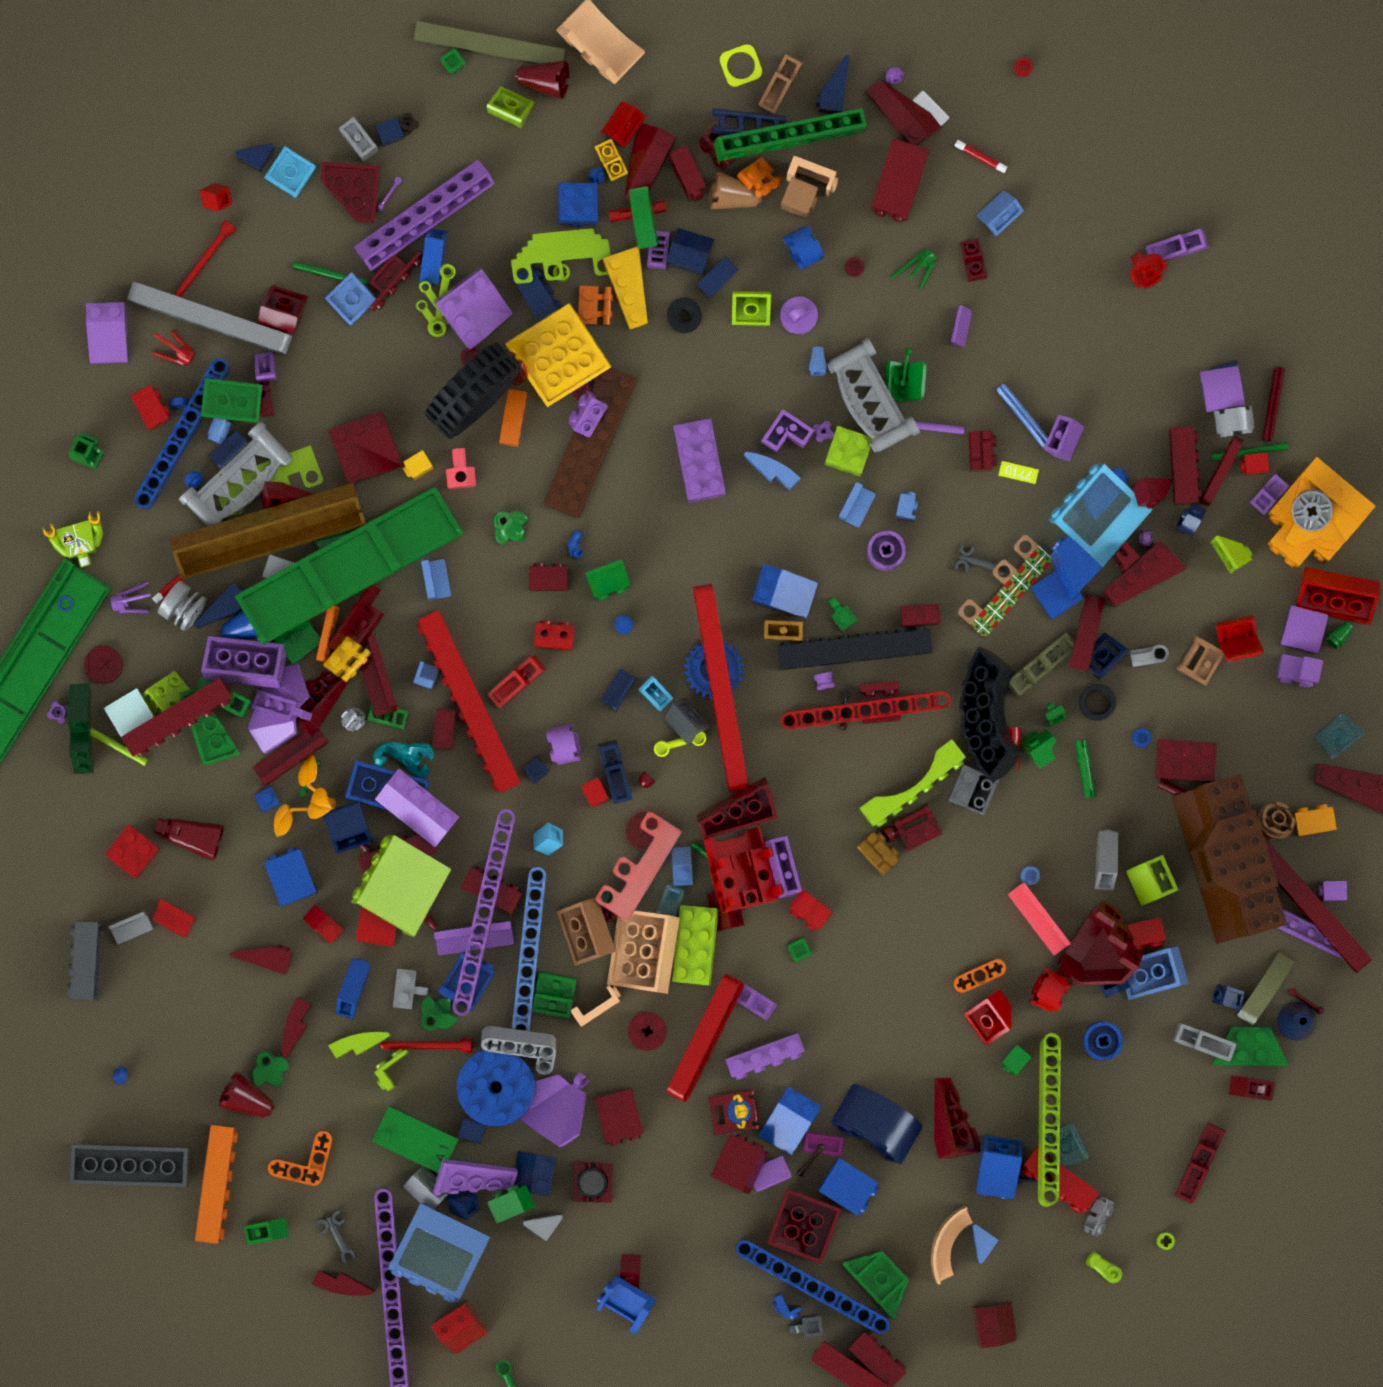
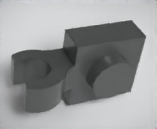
(810, 1327)

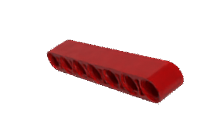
(705, 1037)

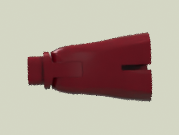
(194, 836)

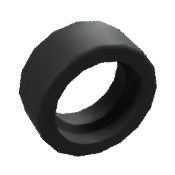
(1097, 716)

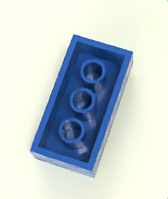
(368, 782)

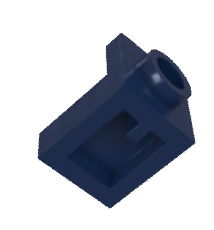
(1228, 997)

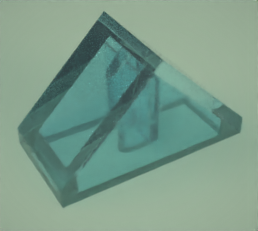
(671, 900)

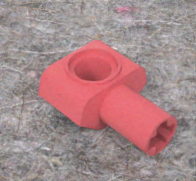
(460, 466)

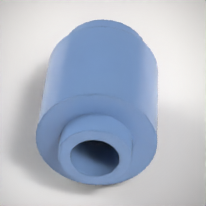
(219, 430)

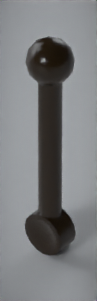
(845, 694)
(820, 1148)

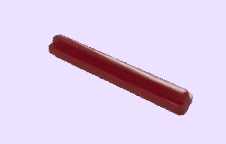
(1273, 404)

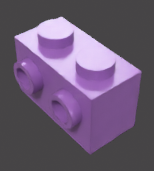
(1063, 437)

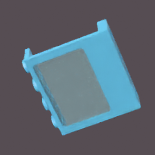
(1100, 513)

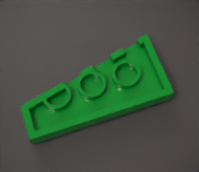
(211, 737)

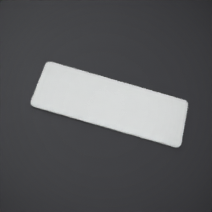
(927, 103)

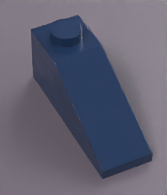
(833, 92)
(222, 608)

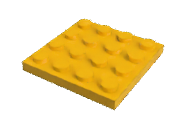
(559, 354)

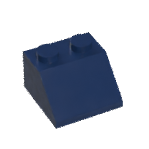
(690, 251)
(535, 1172)

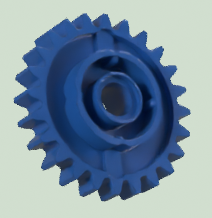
(698, 671)

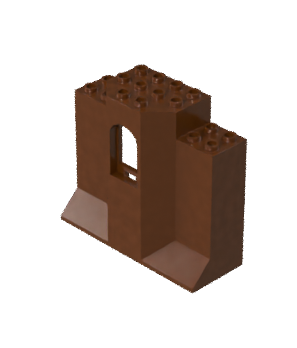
(1230, 859)

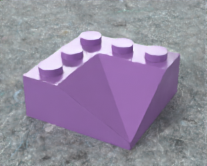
(473, 308)

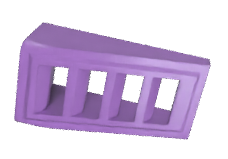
(656, 264)

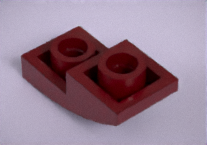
(973, 260)

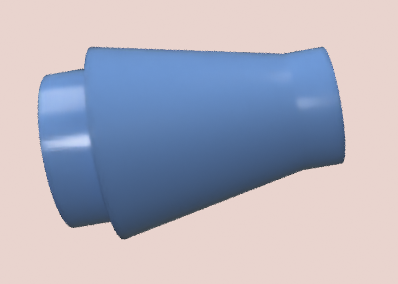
(817, 363)

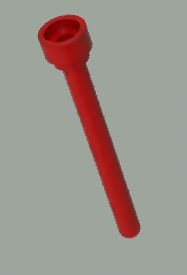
(226, 230)
(464, 1045)

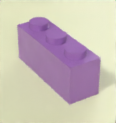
(783, 866)

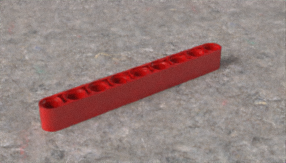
(875, 711)

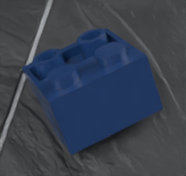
(347, 827)

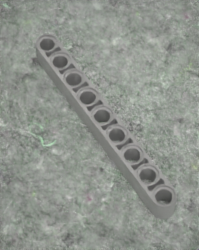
(209, 318)

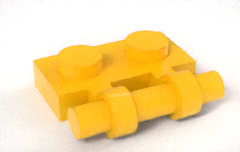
(343, 656)

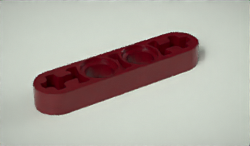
(1221, 470)

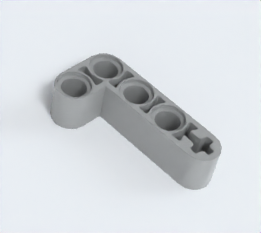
(521, 1043)

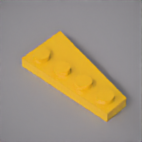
(627, 282)

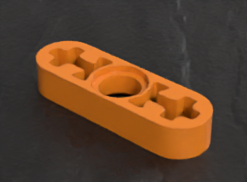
(994, 975)

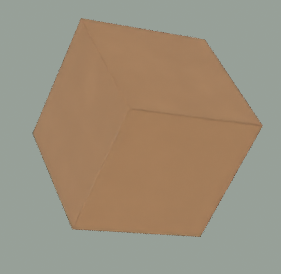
(799, 198)

